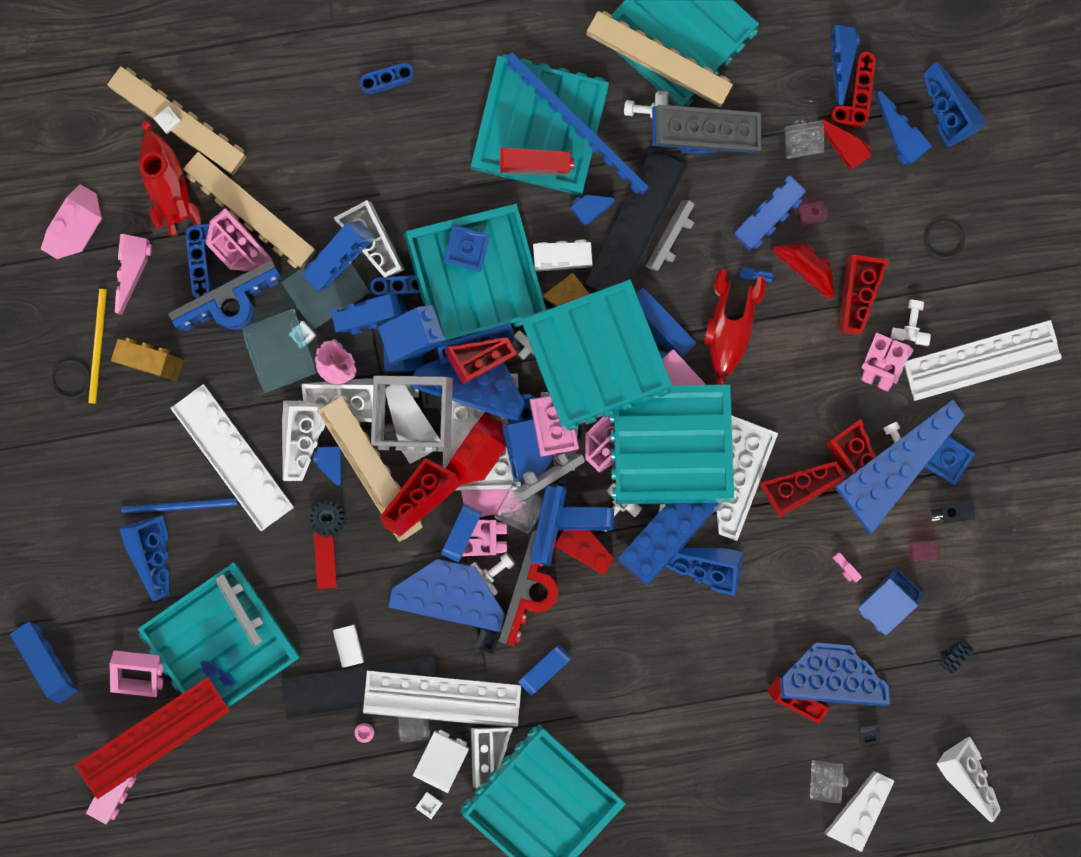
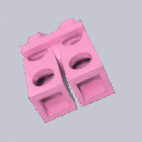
(885, 360)
(486, 539)

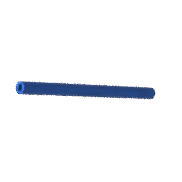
(179, 506)

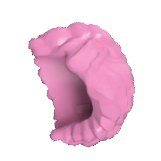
(334, 363)

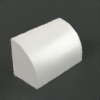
(348, 646)

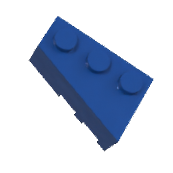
(366, 314)

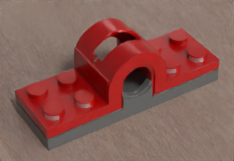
(522, 600)

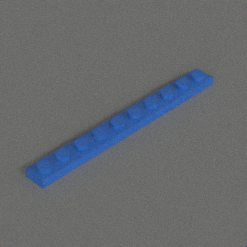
(582, 129)

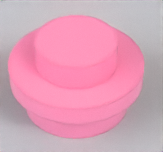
(364, 732)

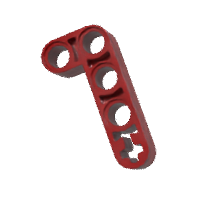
(858, 89)

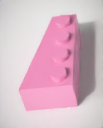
(106, 807)

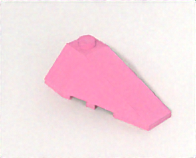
(133, 255)

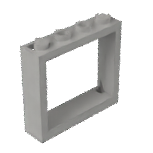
(378, 412)

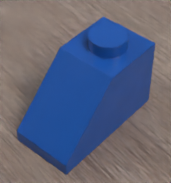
(590, 207)
(330, 462)

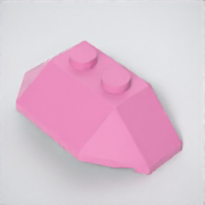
(73, 224)
(234, 243)
(599, 444)

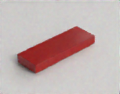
(325, 562)

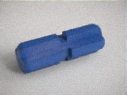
(748, 273)

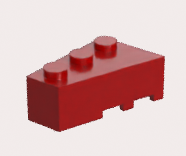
(585, 548)

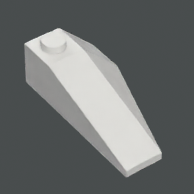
(409, 421)

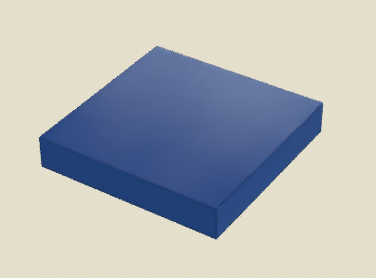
(466, 248)
(950, 460)

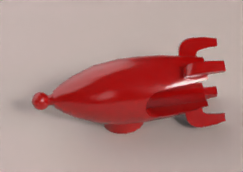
(164, 182)
(728, 337)

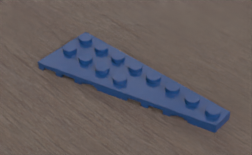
(884, 479)

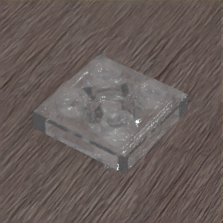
(804, 138)
(518, 514)
(827, 781)

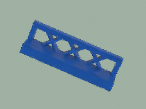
(490, 334)
(548, 525)

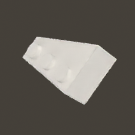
(562, 255)
(487, 751)

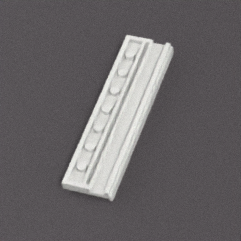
(982, 360)
(232, 457)
(442, 699)

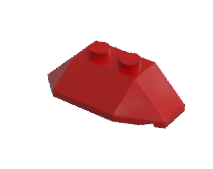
(808, 266)
(479, 450)

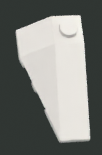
(356, 392)
(299, 437)
(964, 772)

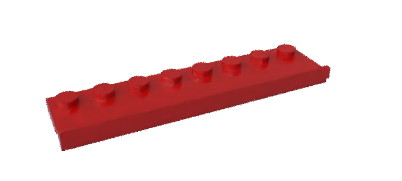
(152, 738)

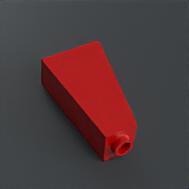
(535, 161)

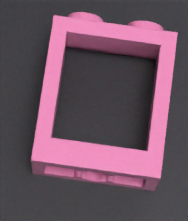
(135, 661)

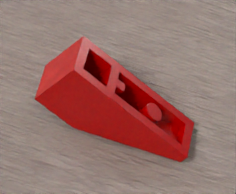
(848, 147)
(810, 709)

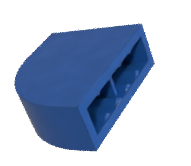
(524, 449)

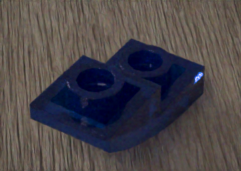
(212, 669)

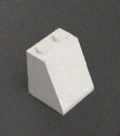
(441, 760)

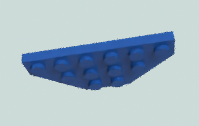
(490, 392)
(449, 593)
(834, 675)

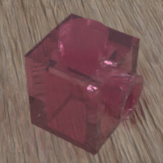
(812, 213)
(924, 550)

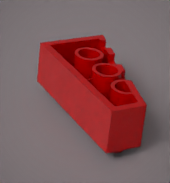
(859, 291)
(852, 448)
(801, 487)
(419, 496)

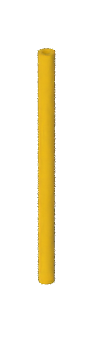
(97, 346)

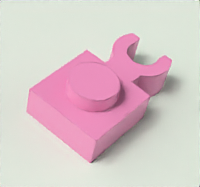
(849, 572)

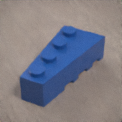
(338, 255)

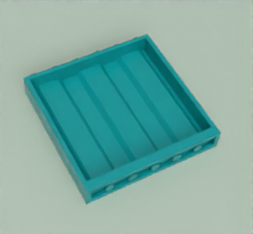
(696, 28)
(523, 121)
(471, 299)
(597, 355)
(675, 448)
(206, 629)
(542, 801)

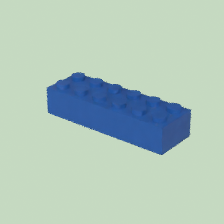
(665, 538)

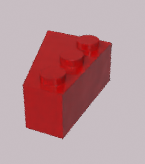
(478, 358)

